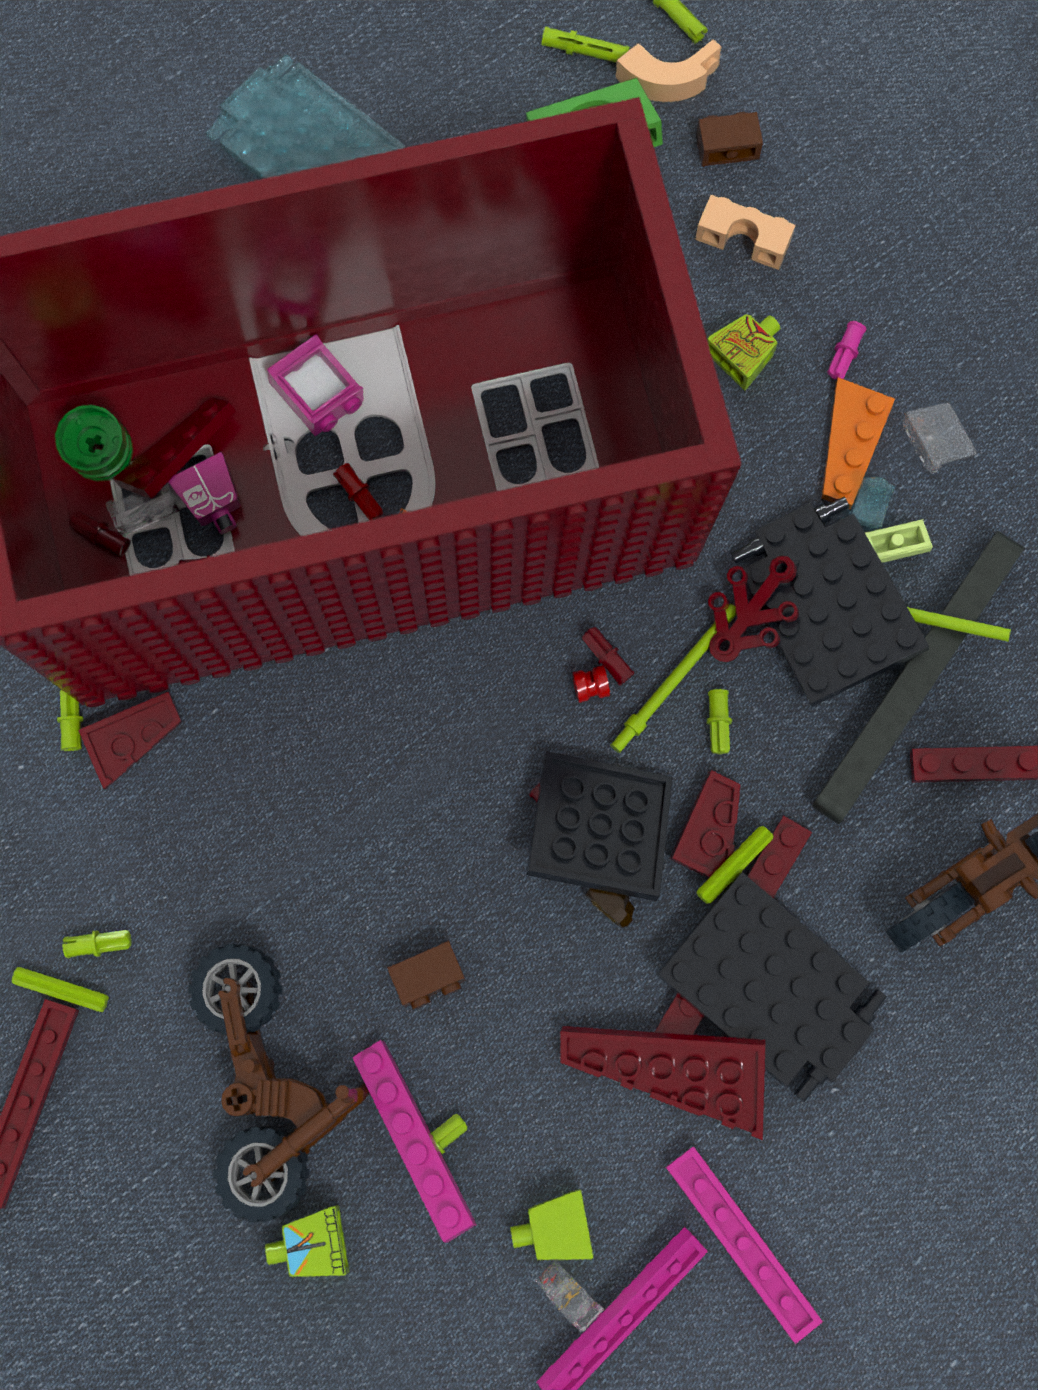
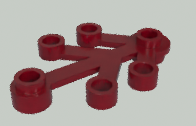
(749, 613)

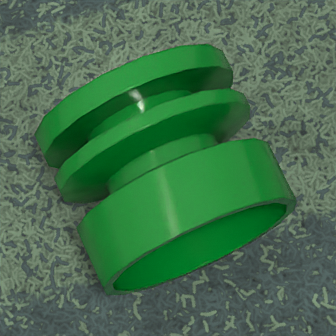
(90, 426)

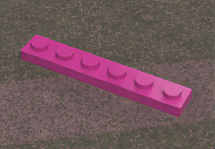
(414, 1142)
(744, 1245)
(624, 1313)

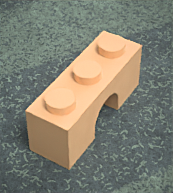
(724, 219)

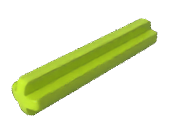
(734, 864)
(60, 989)

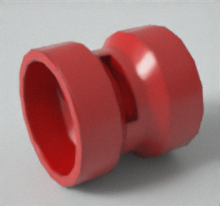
(591, 684)

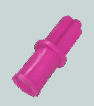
(846, 350)

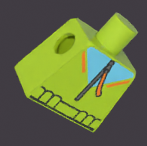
(312, 1246)

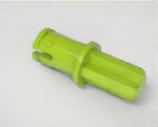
(719, 721)
(69, 723)
(96, 943)
(449, 1131)

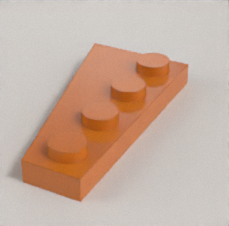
(854, 433)

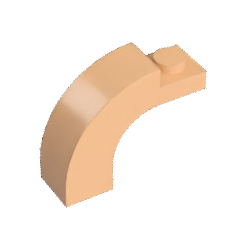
(669, 80)

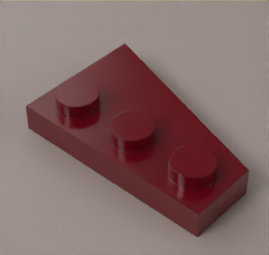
(128, 736)
(710, 827)

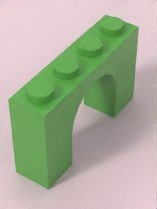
(611, 94)

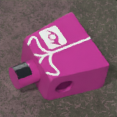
(209, 492)

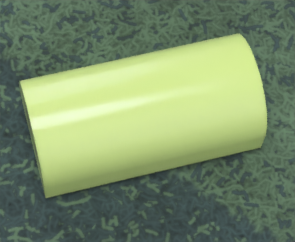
(900, 541)

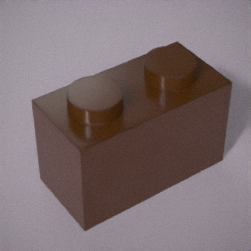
(729, 138)
(427, 975)

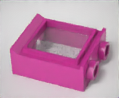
(315, 386)

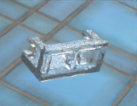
(139, 511)

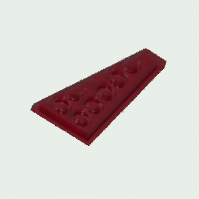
(684, 1070)

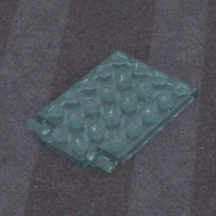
(294, 123)

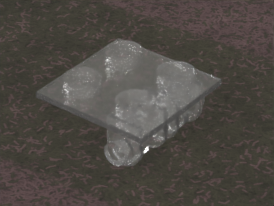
(939, 434)

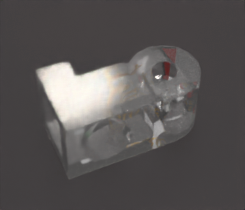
(569, 1296)

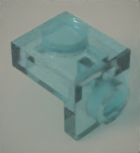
(873, 502)

